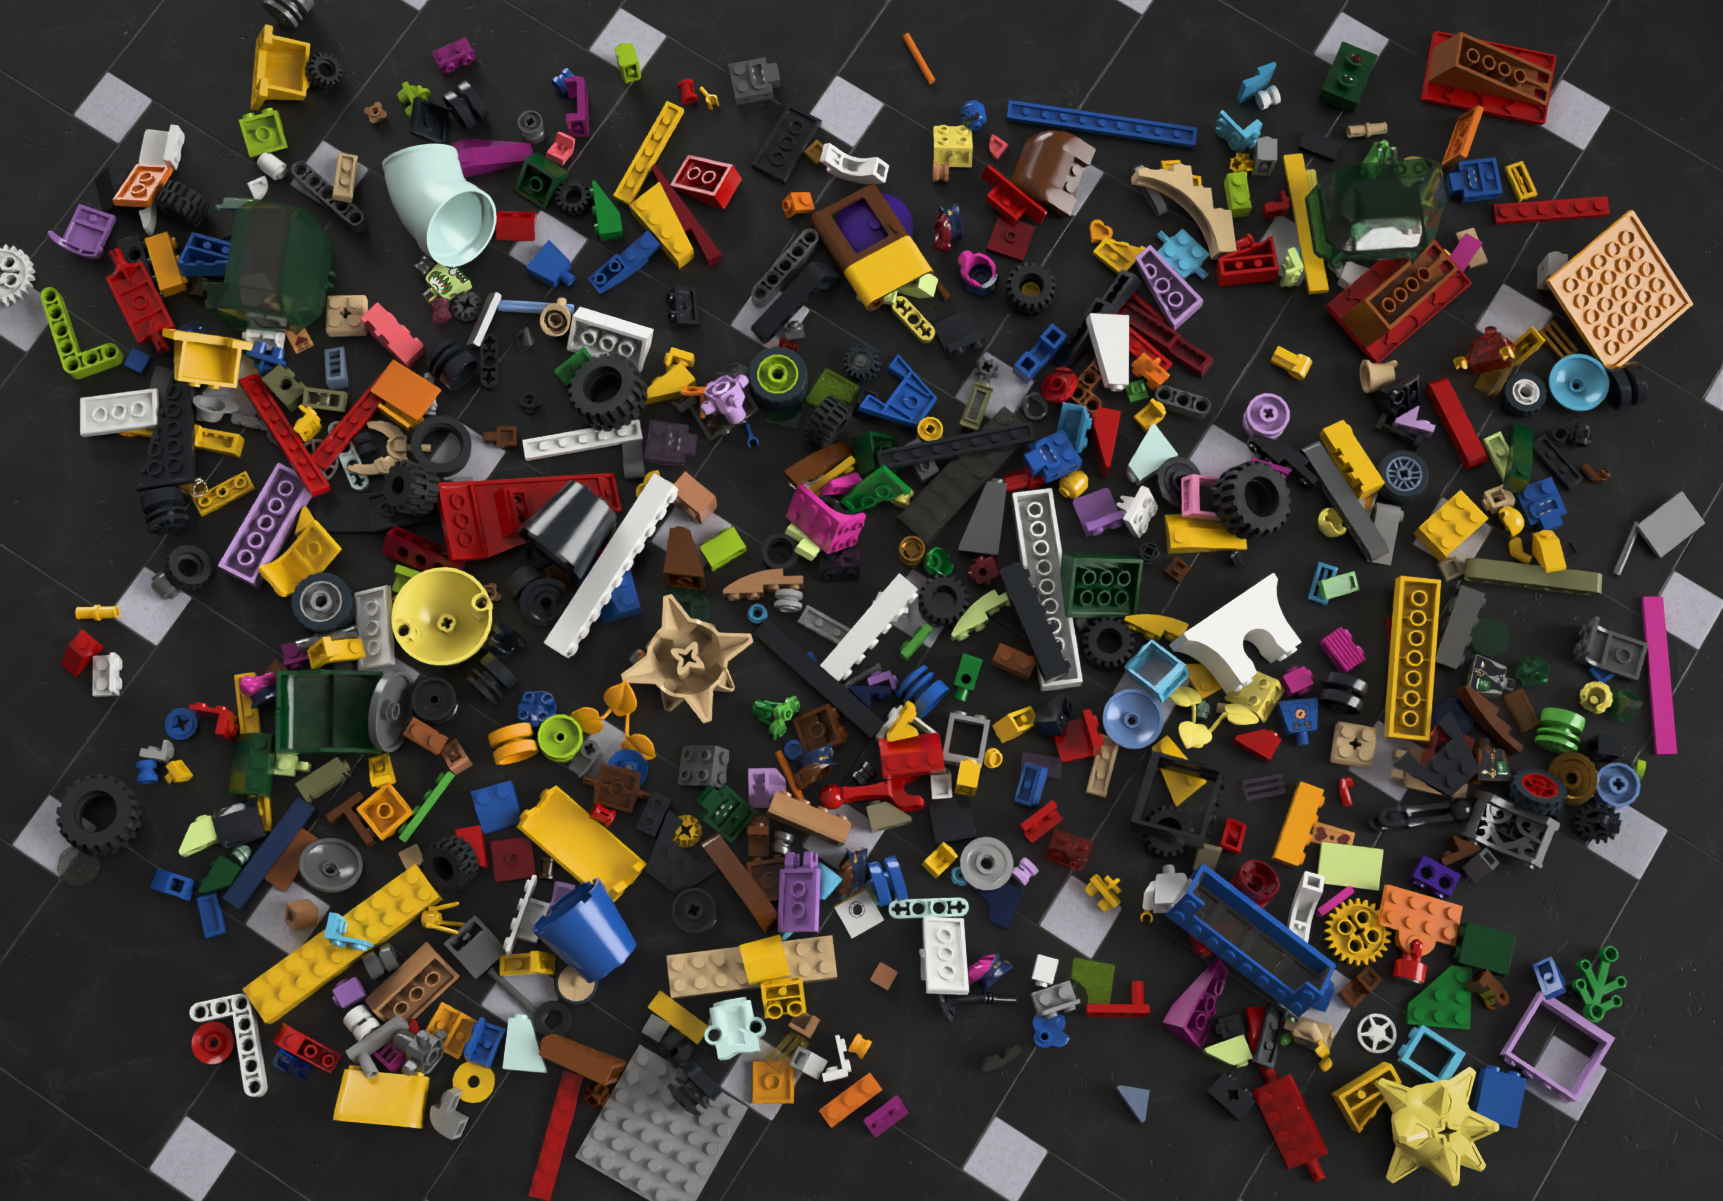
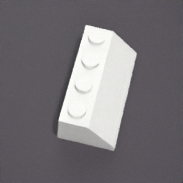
(609, 335)

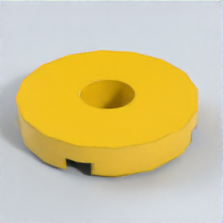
(482, 1091)

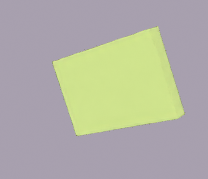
(1350, 865)

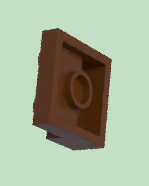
(820, 728)
(767, 874)

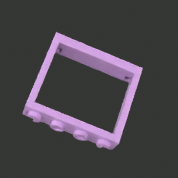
(1604, 1039)

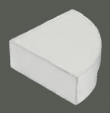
(258, 187)

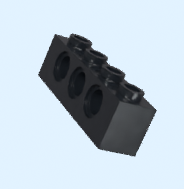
(136, 246)

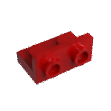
(1041, 822)

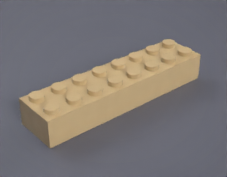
(725, 972)

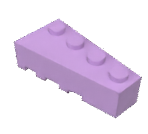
(1168, 288)

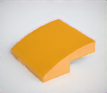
(455, 1024)

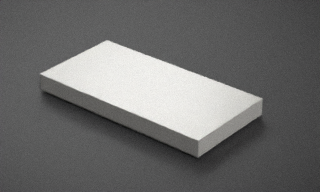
(119, 412)
(375, 627)
(945, 955)

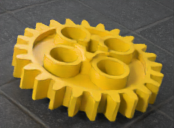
(1341, 941)

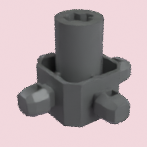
(421, 1050)

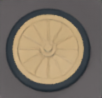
(572, 987)

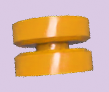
(513, 743)

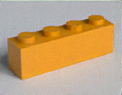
(1298, 824)

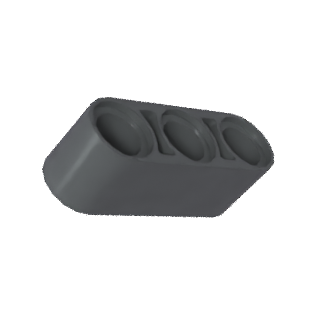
(1191, 402)

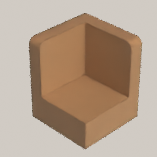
(301, 914)
(804, 1024)

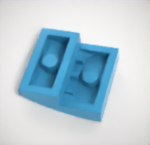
(1258, 82)

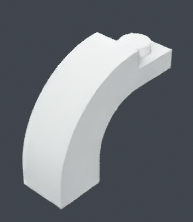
(853, 169)
(1304, 904)

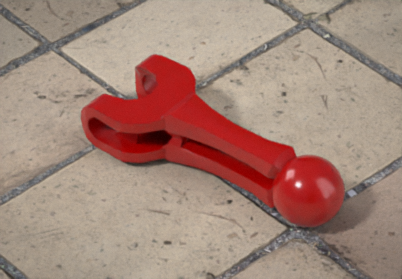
(891, 790)

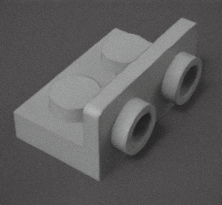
(1054, 999)

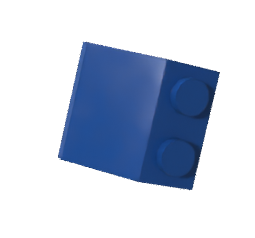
(497, 807)

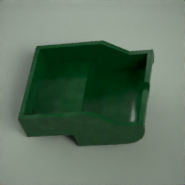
(324, 712)

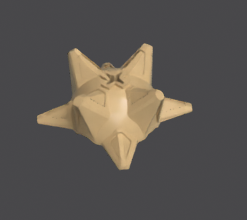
(679, 643)

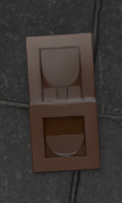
(1359, 987)

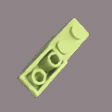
(976, 615)

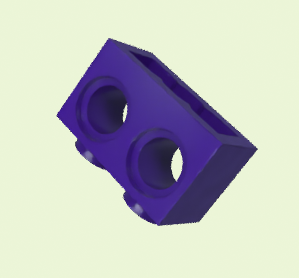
(1436, 872)

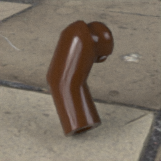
(1595, 475)

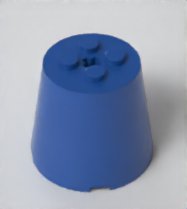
(587, 931)

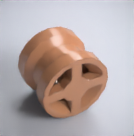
(940, 172)

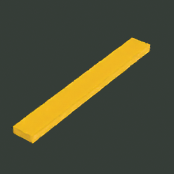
(1298, 190)
(251, 723)

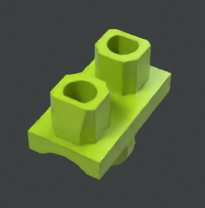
(410, 92)

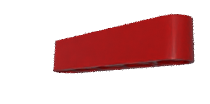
(1456, 422)

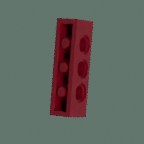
(417, 547)

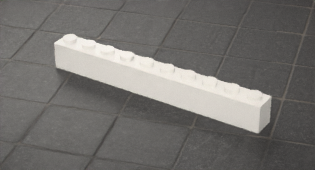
(611, 566)

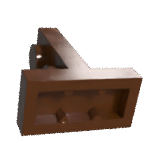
(347, 809)
(758, 836)

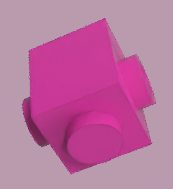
(1297, 681)

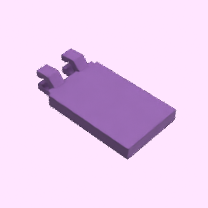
(799, 894)

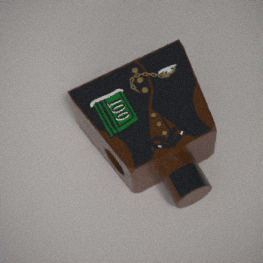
(1492, 765)

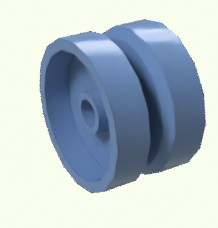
(1616, 785)

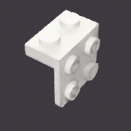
(162, 147)

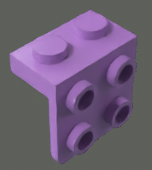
(1098, 512)

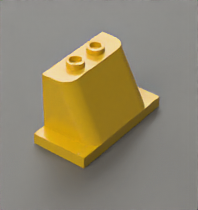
(279, 69)
(206, 358)

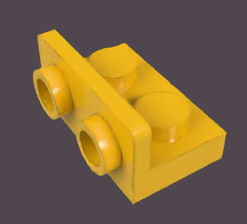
(309, 425)

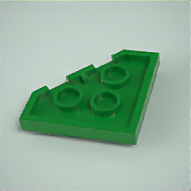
(1443, 1001)

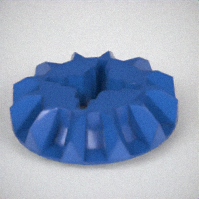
(172, 721)

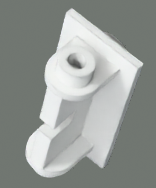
(267, 337)

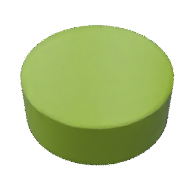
(1639, 768)

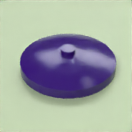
(863, 228)

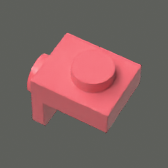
(561, 149)

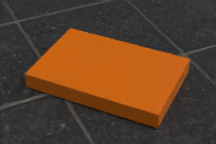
(1462, 137)
(142, 185)
(405, 390)

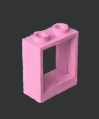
(1191, 496)

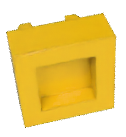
(177, 772)

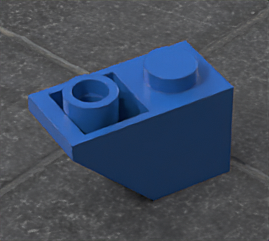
(173, 884)

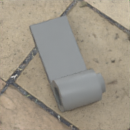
(1386, 520)

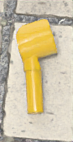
(710, 99)

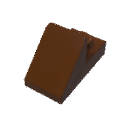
(1461, 850)

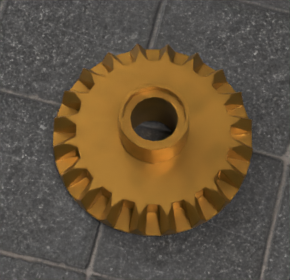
(1575, 763)

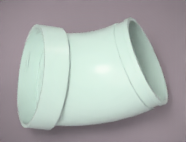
(437, 204)

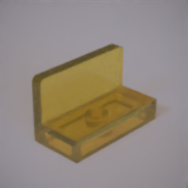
(1493, 381)

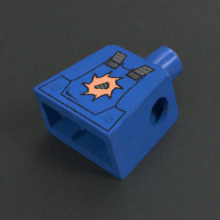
(1298, 718)

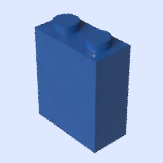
(1499, 1096)

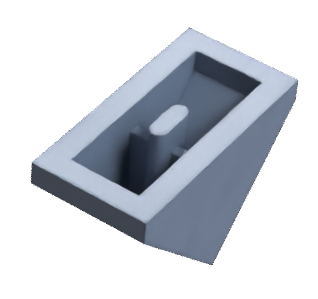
(1135, 1099)

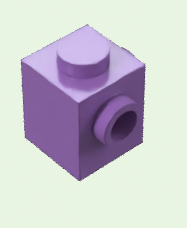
(348, 993)

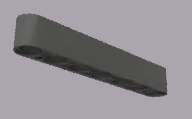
(1345, 502)

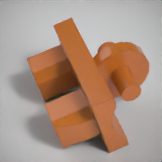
(1150, 370)

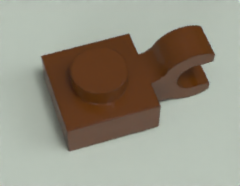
(505, 437)

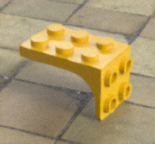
(306, 556)

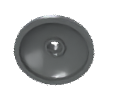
(330, 856)

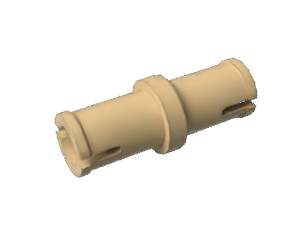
(1367, 129)

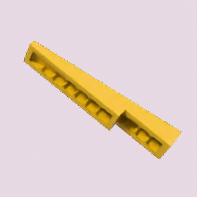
(210, 440)

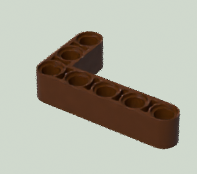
(741, 882)

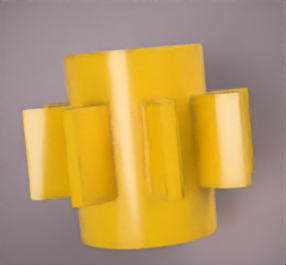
(1241, 163)

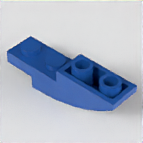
(625, 264)

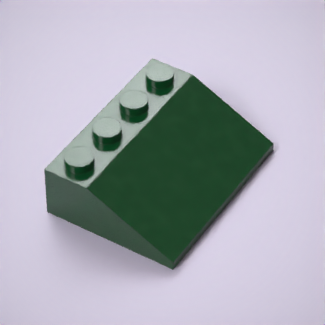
(1100, 585)

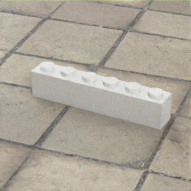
(869, 627)

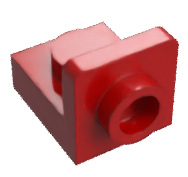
(1275, 208)

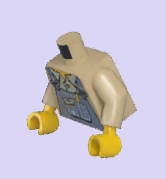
(1313, 1035)

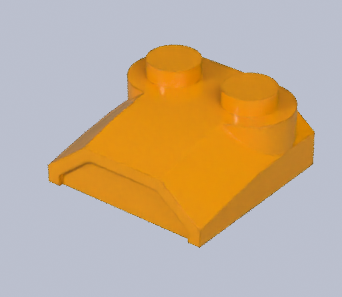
(385, 811)

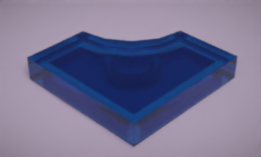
(1002, 903)

